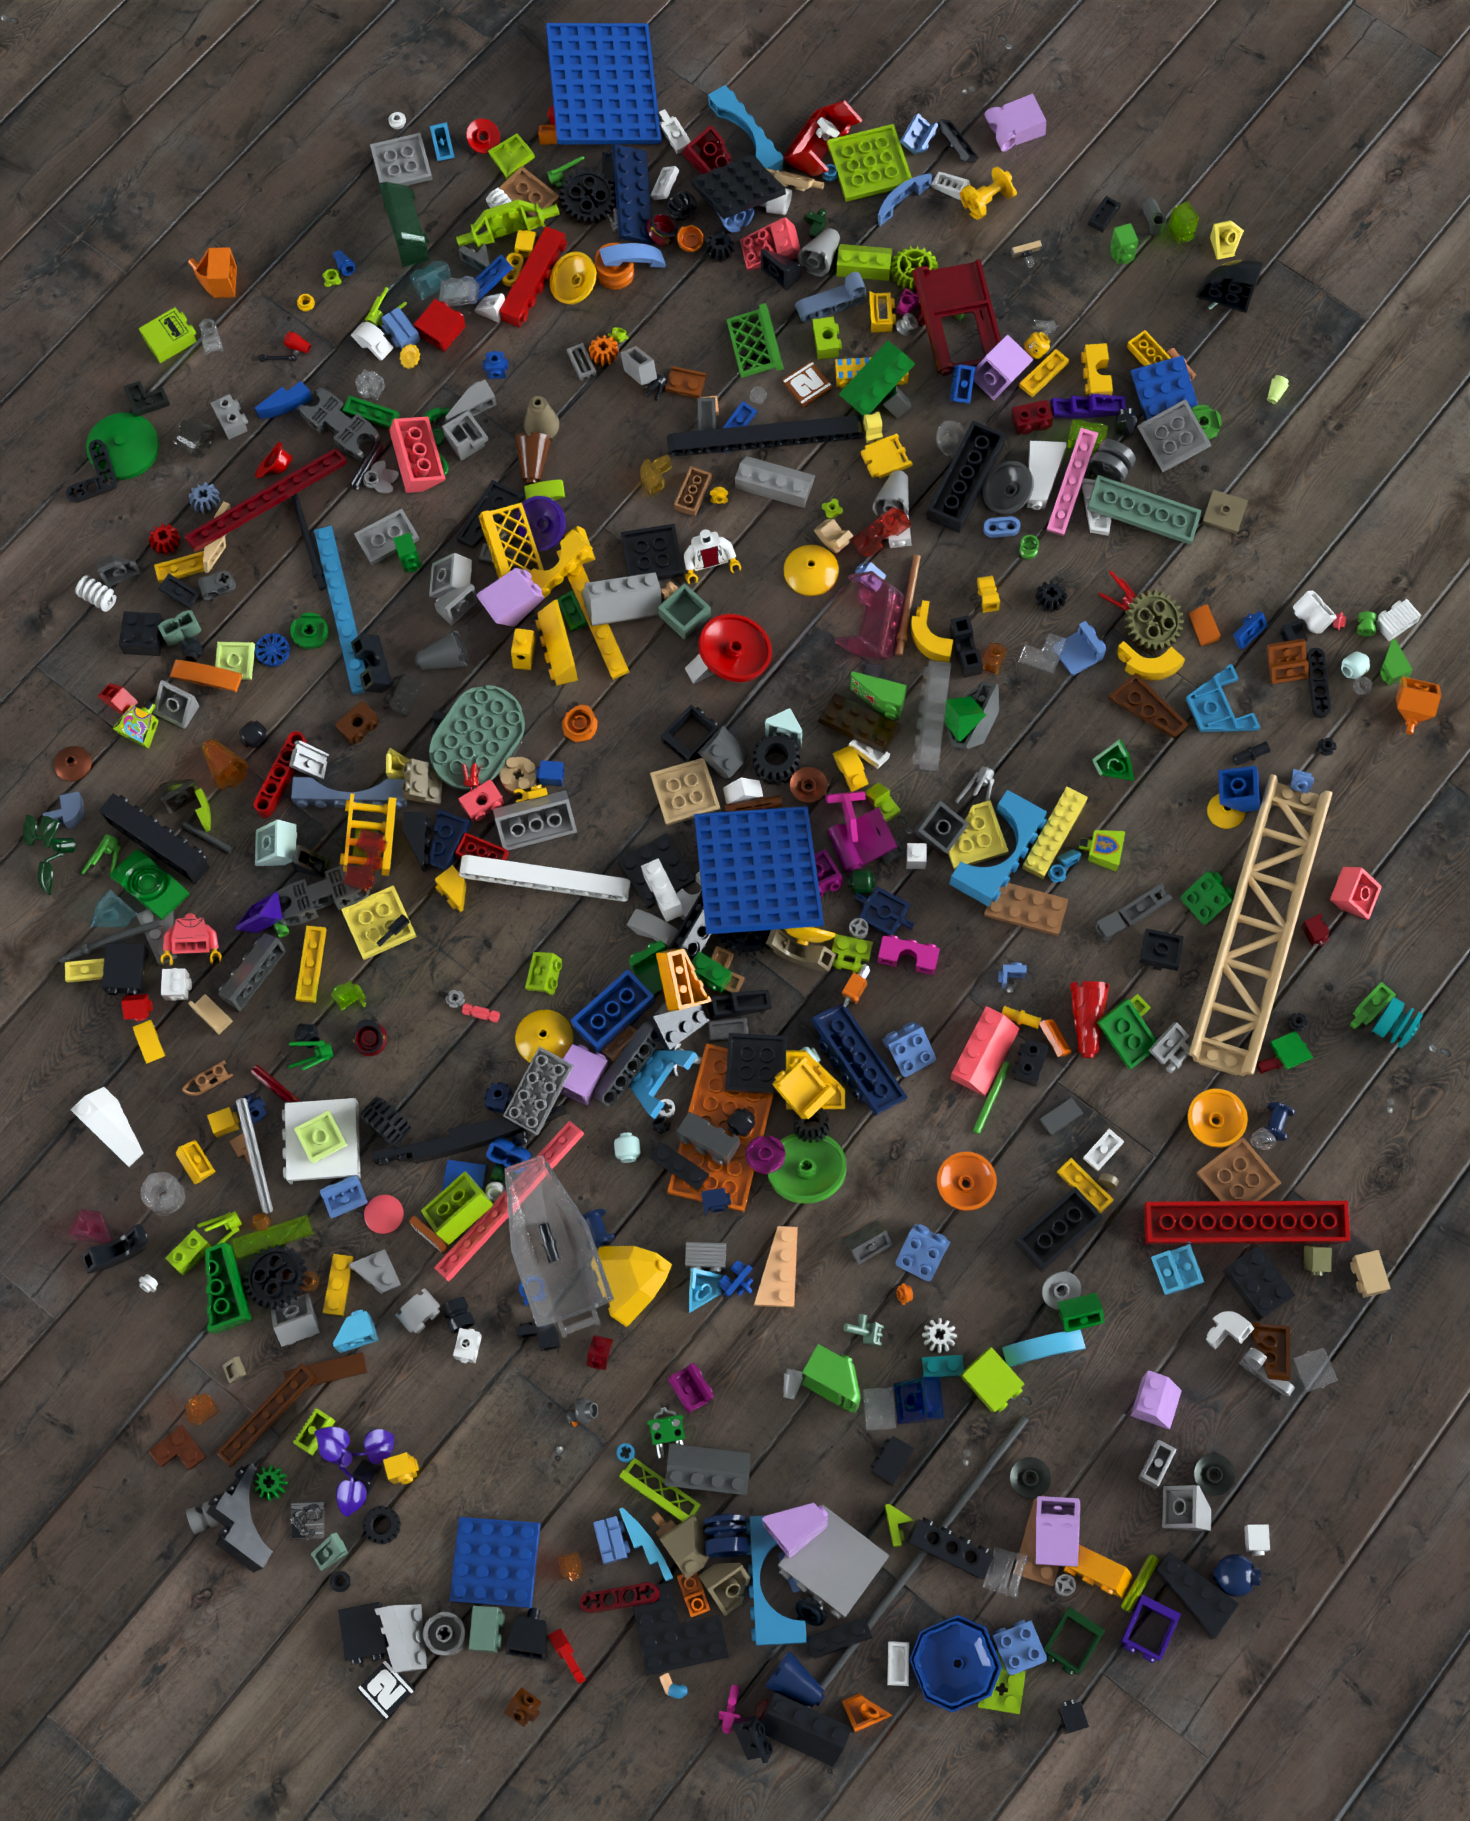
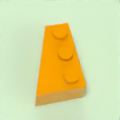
(679, 980)
(1101, 1571)

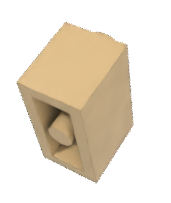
(1370, 1274)

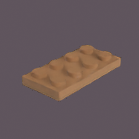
(1028, 909)
(1039, 1573)

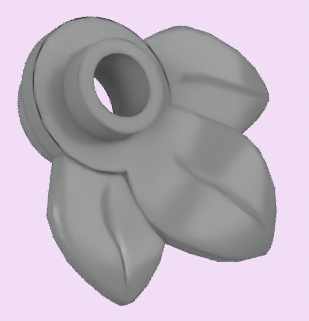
(382, 476)

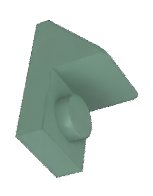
(329, 1551)

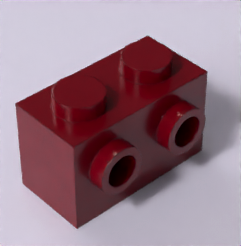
(1032, 417)

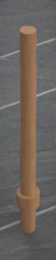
(902, 636)

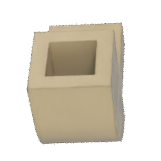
(832, 535)

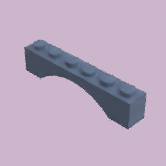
(309, 792)

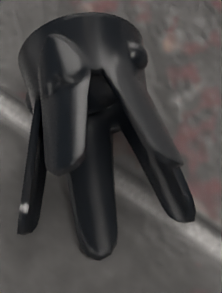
(658, 383)

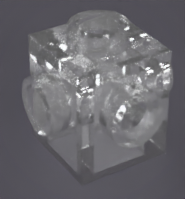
(370, 384)

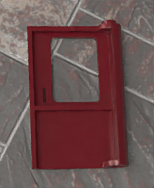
(952, 293)

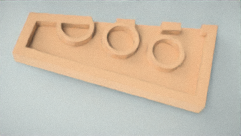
(778, 1279)

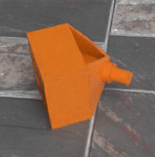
(217, 272)
(1417, 701)

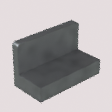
(868, 1242)

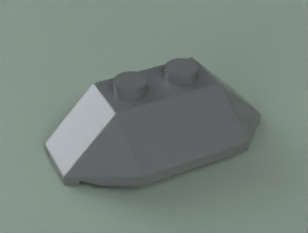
(988, 699)

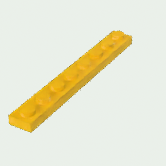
(602, 633)

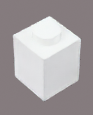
(916, 856)
(1257, 1539)

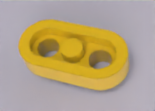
(513, 258)

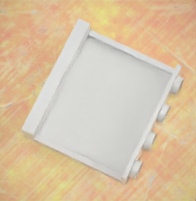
(337, 1165)

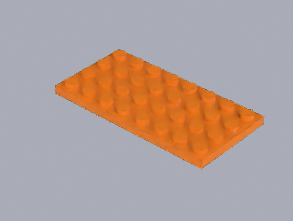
(715, 1106)

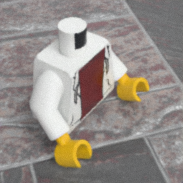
(708, 551)

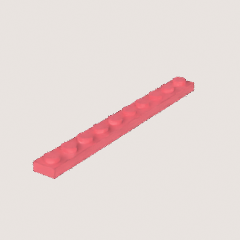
(498, 1213)

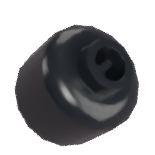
(252, 734)
(741, 1122)

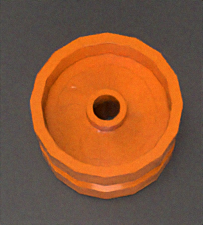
(613, 276)

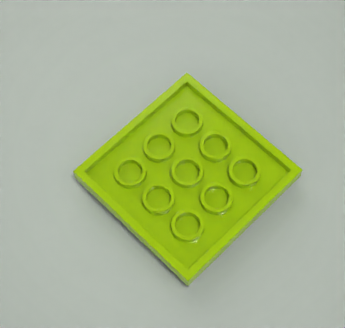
(869, 162)

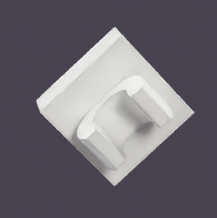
(827, 129)

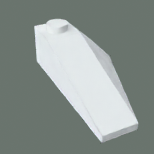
(106, 1119)

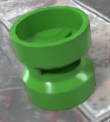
(1032, 544)
(1366, 624)

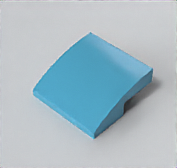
(1177, 1269)

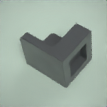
(897, 402)
(1109, 926)

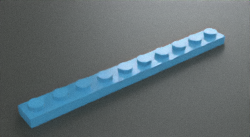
(340, 604)

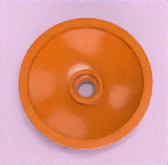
(969, 1168)

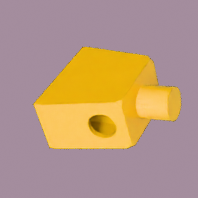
(523, 644)

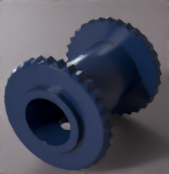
(1278, 1118)
(597, 1227)

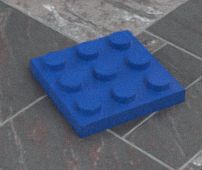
(1163, 386)

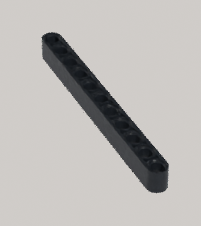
(765, 436)

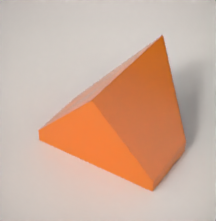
(863, 1712)

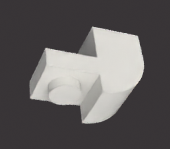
(372, 337)
(1231, 1324)

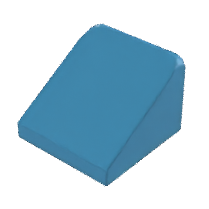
(1069, 858)

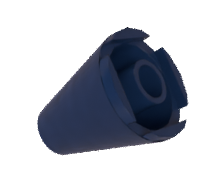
(795, 1682)

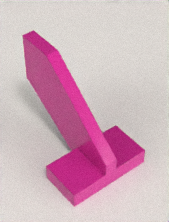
(849, 814)

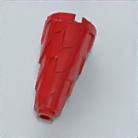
(1088, 1006)

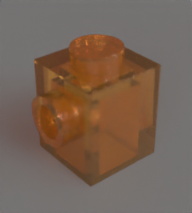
(994, 657)
(201, 1409)
(571, 1566)

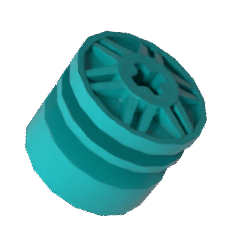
(1397, 1022)

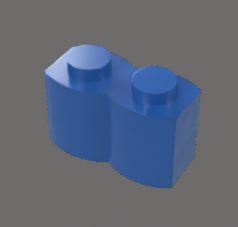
(504, 1152)

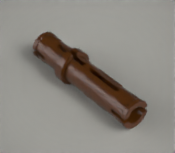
(757, 804)

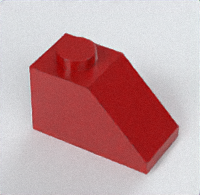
(117, 698)

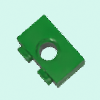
(407, 552)

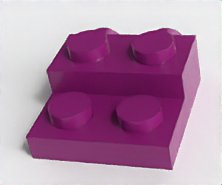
(828, 875)

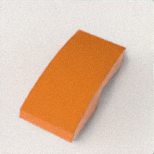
(693, 1594)

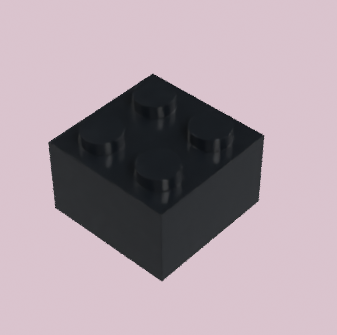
(141, 633)

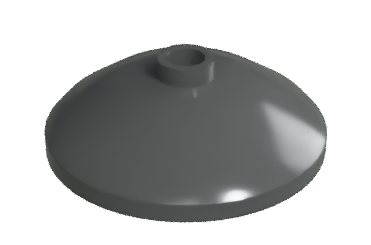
(1001, 484)

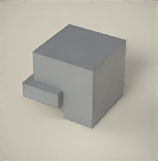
(464, 435)

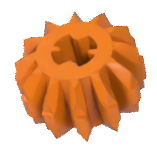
(603, 350)

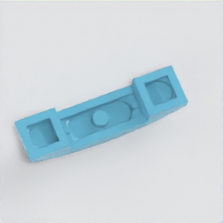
(1043, 1347)

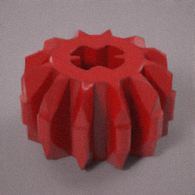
(164, 539)

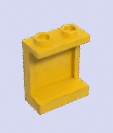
(802, 1088)

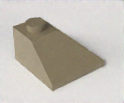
(687, 1546)

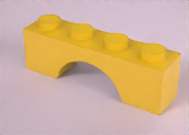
(573, 550)

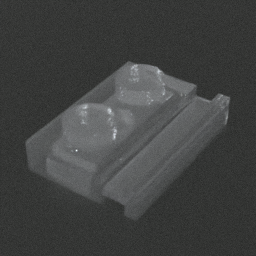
(879, 1409)

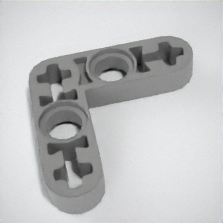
(1253, 1362)

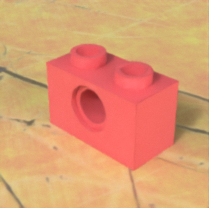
(487, 792)

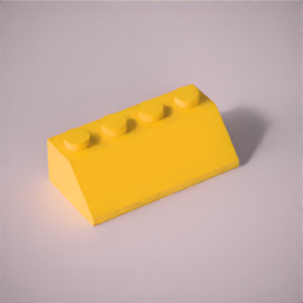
(557, 644)

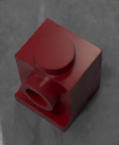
(1316, 930)

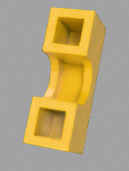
(1096, 357)

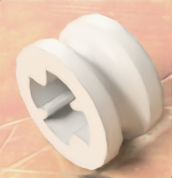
(671, 1111)

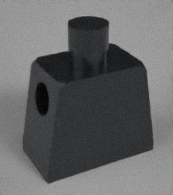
(528, 1636)

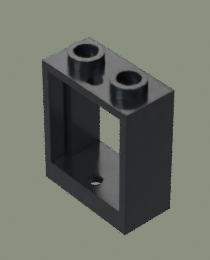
(677, 747)

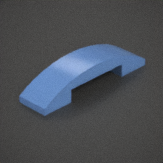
(916, 184)
(632, 252)

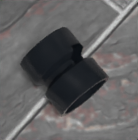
(457, 1313)

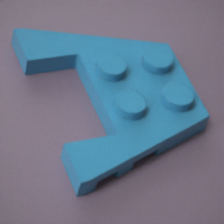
(1212, 709)
(653, 1075)

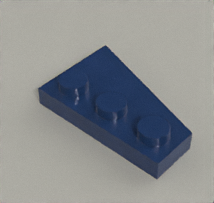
(447, 837)

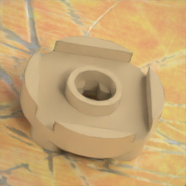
(515, 765)

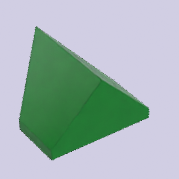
(1114, 762)

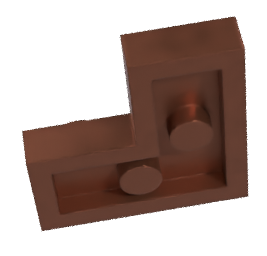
(180, 1444)

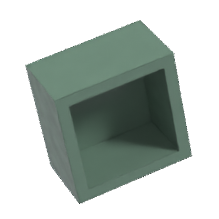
(684, 611)
(486, 1628)

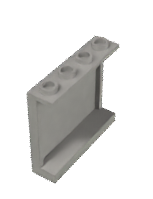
(835, 1566)

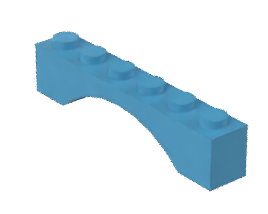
(726, 106)

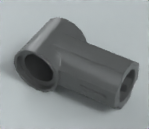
(1154, 216)

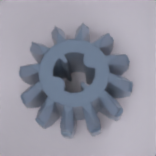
(204, 497)

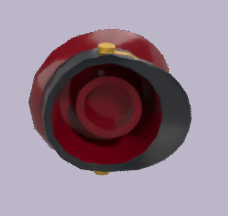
(662, 229)
(369, 1037)

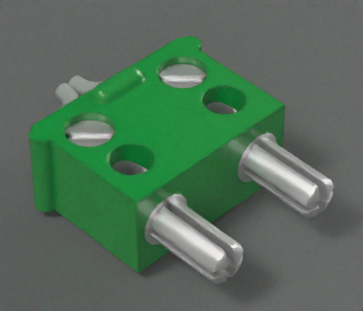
(667, 1428)

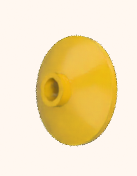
(1221, 817)

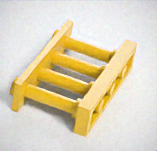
(386, 827)

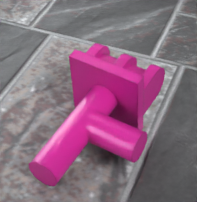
(729, 1716)

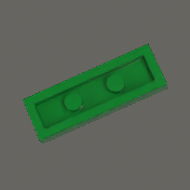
(371, 412)

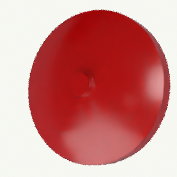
(735, 648)

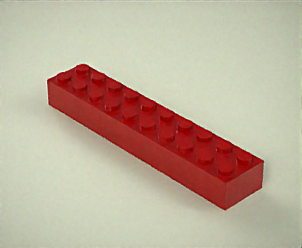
(1246, 1222)

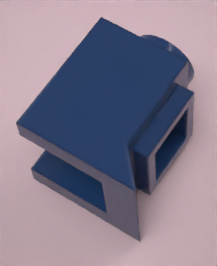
(715, 1200)

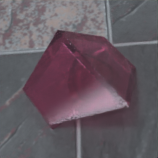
(90, 1228)

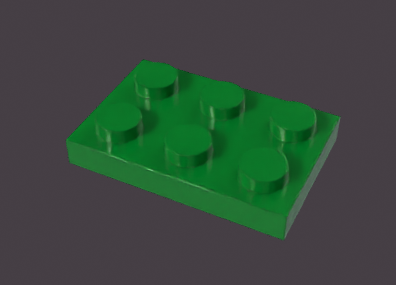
(1127, 1033)

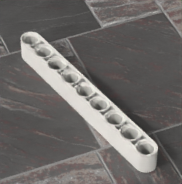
(544, 878)

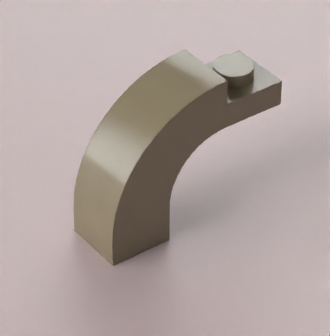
(810, 956)

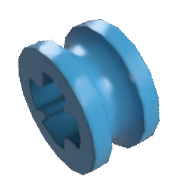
(631, 1454)

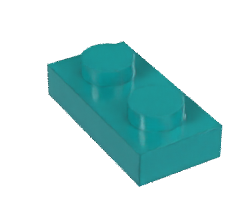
(942, 1366)

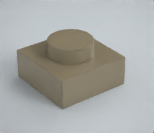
(234, 1370)

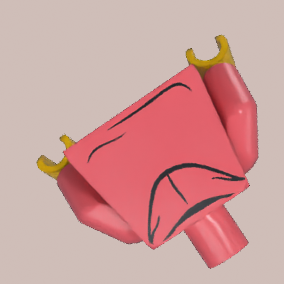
(190, 936)

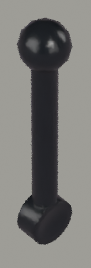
(262, 357)

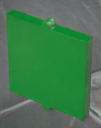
(1291, 1050)

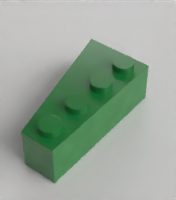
(225, 1291)

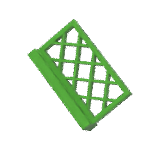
(770, 341)

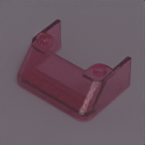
(880, 618)

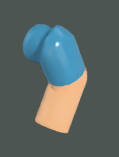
(672, 1689)

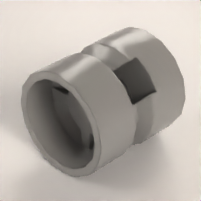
(199, 1519)

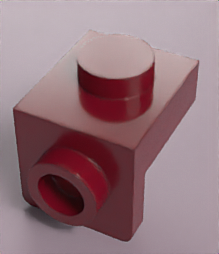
(599, 1352)

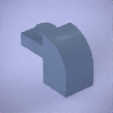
(71, 810)

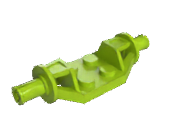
(506, 220)

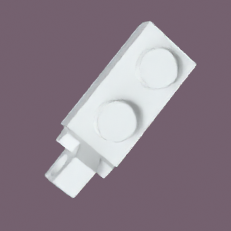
(673, 131)

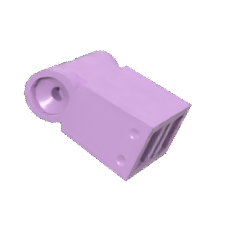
(1016, 122)

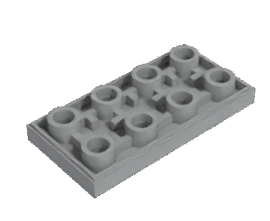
(538, 1090)

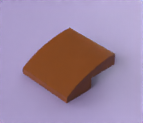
(1287, 661)

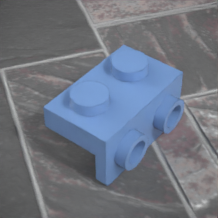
(918, 135)
(343, 1196)

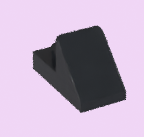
(367, 1474)

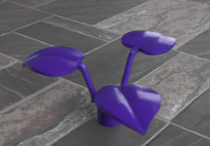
(332, 1445)

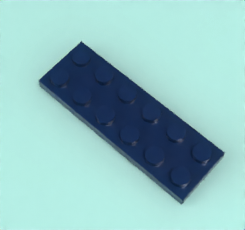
(632, 193)

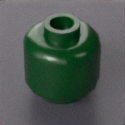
(861, 881)

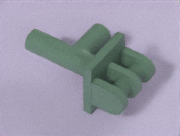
(870, 1331)

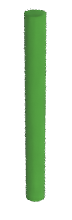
(991, 1097)

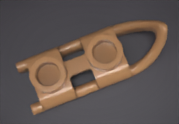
(203, 1080)

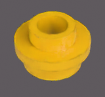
(305, 298)

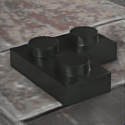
(145, 402)

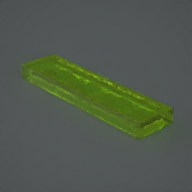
(277, 1234)

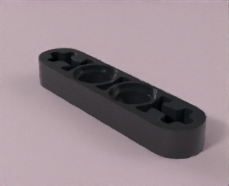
(1318, 682)

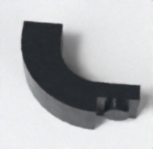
(115, 1252)

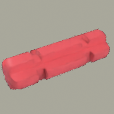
(480, 1012)

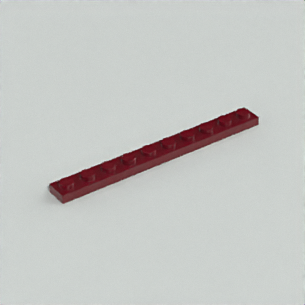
(265, 499)

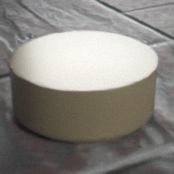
(1108, 1181)

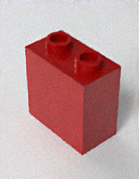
(440, 324)

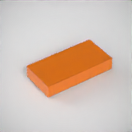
(1055, 1037)

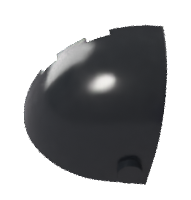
(1231, 284)

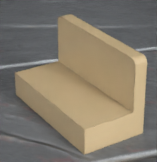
(211, 1014)

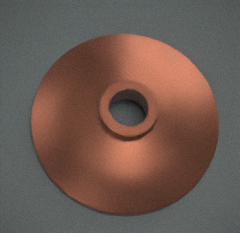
(75, 770)
(812, 777)

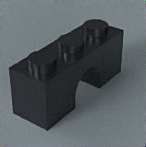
(967, 654)
(376, 676)

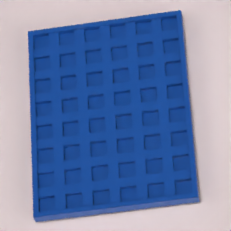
(603, 83)
(758, 870)

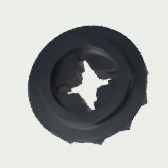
(804, 1609)

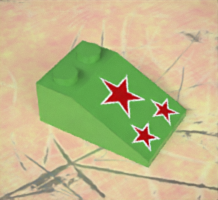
(880, 694)

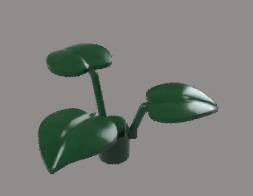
(60, 845)

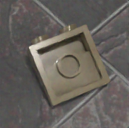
(421, 783)

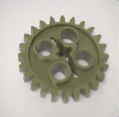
(1140, 627)

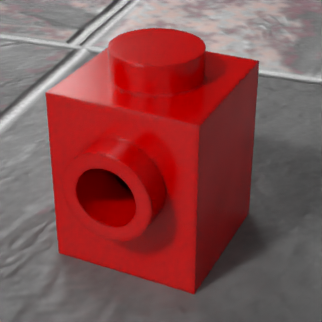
(136, 1007)

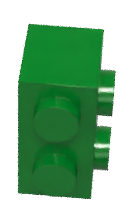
(711, 973)
(1081, 1312)

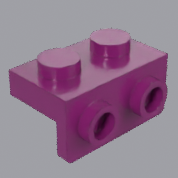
(691, 1388)

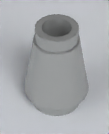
(792, 1382)

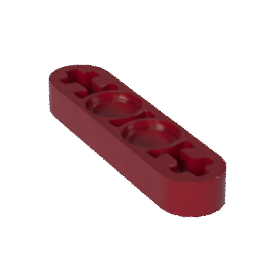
(619, 1594)

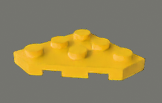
(837, 1101)

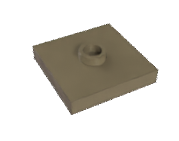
(1225, 512)

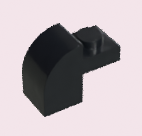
(547, 1335)

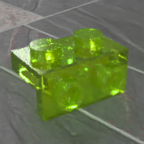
(347, 994)

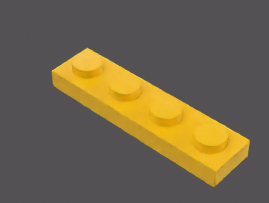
(310, 964)

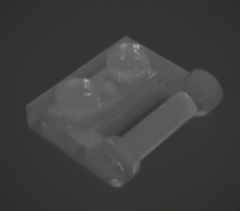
(1000, 1570)

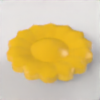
(409, 356)

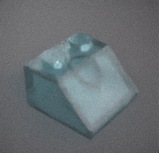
(428, 279)

